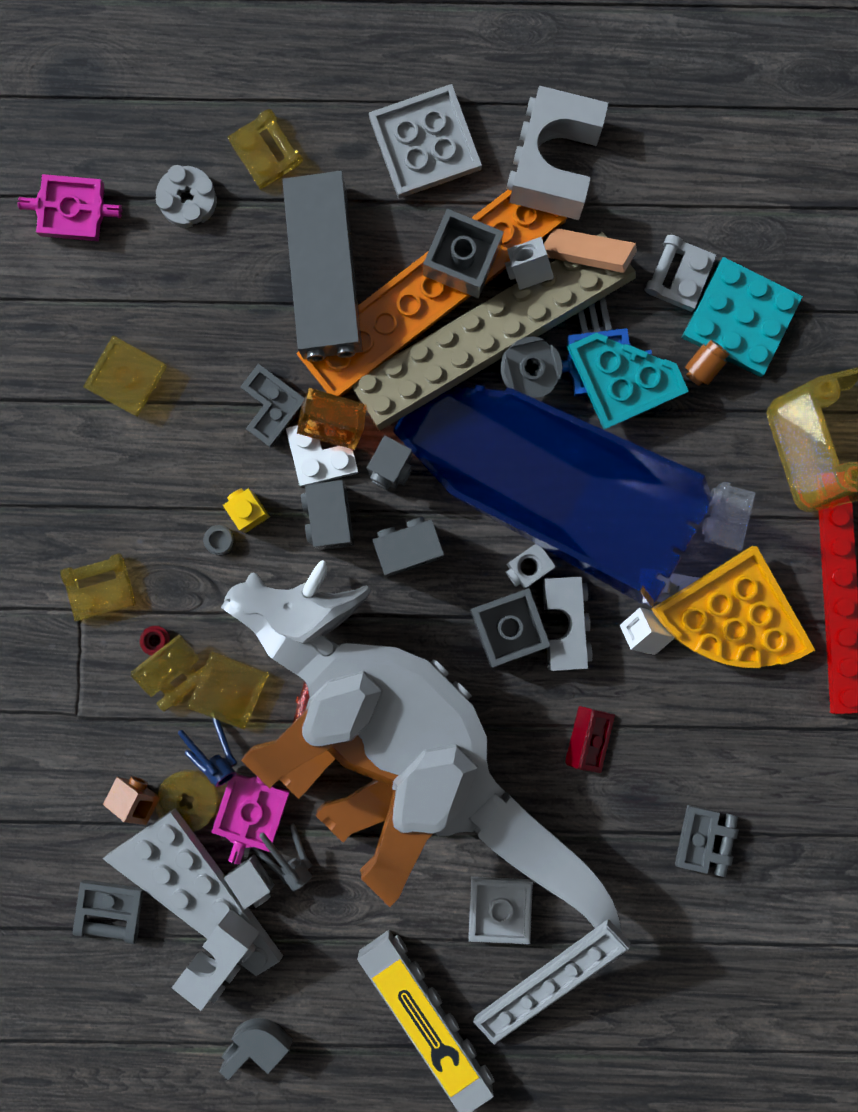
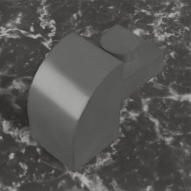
(258, 1039)

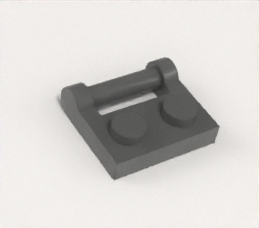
(111, 902)

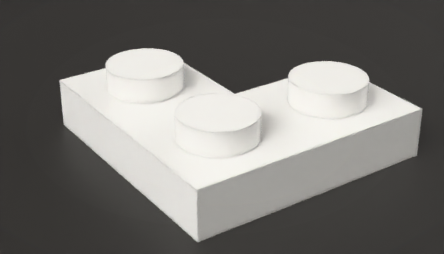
(319, 465)

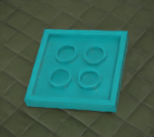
(742, 316)

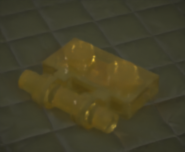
(164, 667)

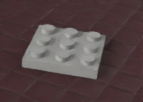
(425, 141)

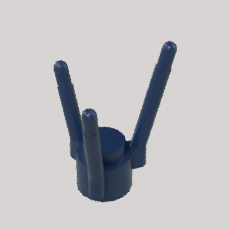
(217, 769)

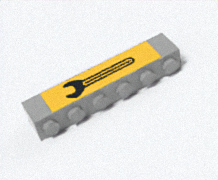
(426, 1023)

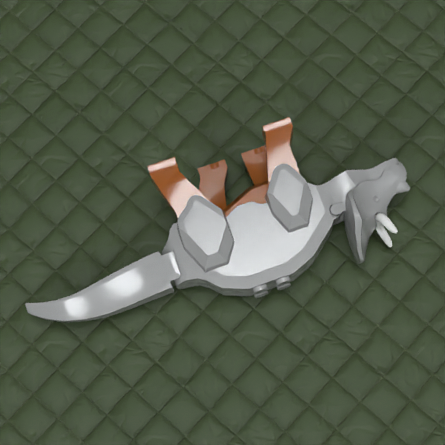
(407, 731)

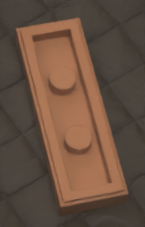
(590, 250)

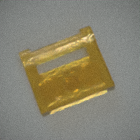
(257, 155)
(101, 597)

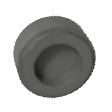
(219, 540)

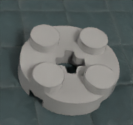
(183, 179)

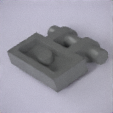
(698, 840)

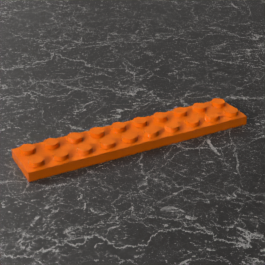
(415, 303)

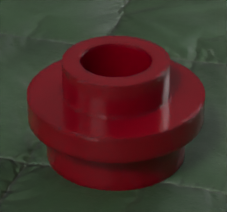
(146, 636)

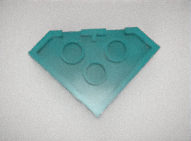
(623, 378)

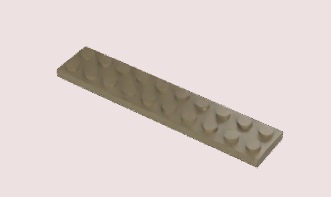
(481, 338)

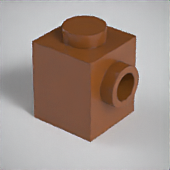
(131, 800)

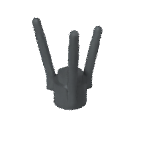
(293, 872)

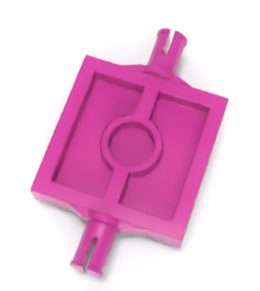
(70, 207)
(248, 811)

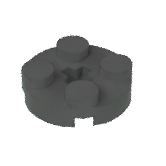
(539, 353)

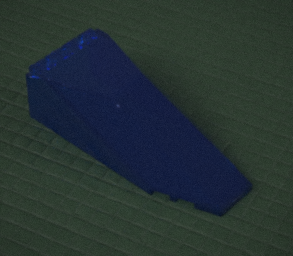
(561, 483)

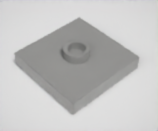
(500, 910)

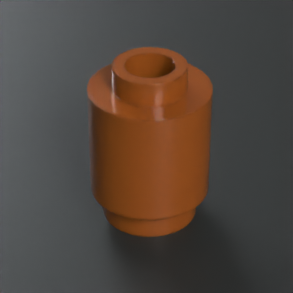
(706, 363)

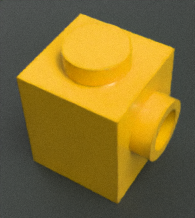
(245, 509)

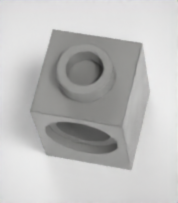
(529, 263)
(541, 560)
(250, 882)

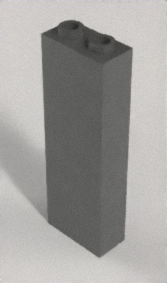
(322, 266)

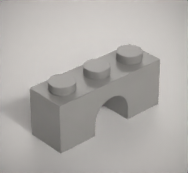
(571, 649)
(204, 975)

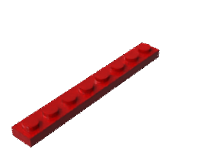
(840, 605)

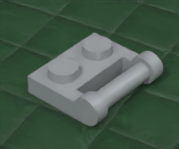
(689, 276)

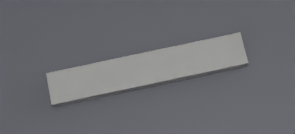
(552, 981)

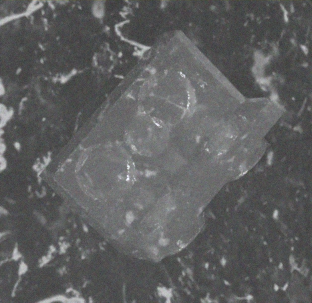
(728, 516)

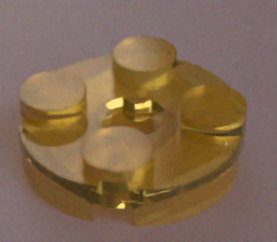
(195, 784)

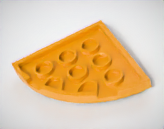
(736, 616)

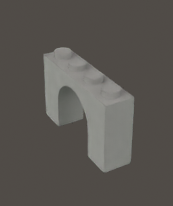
(538, 183)

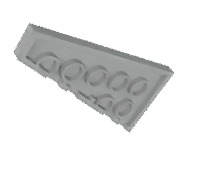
(184, 878)

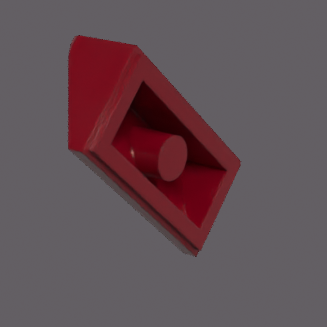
(589, 739)

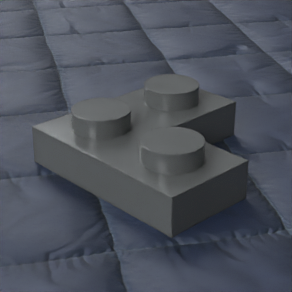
(278, 401)

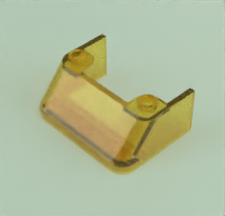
(806, 444)

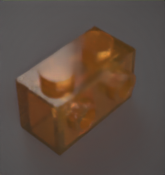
(335, 418)

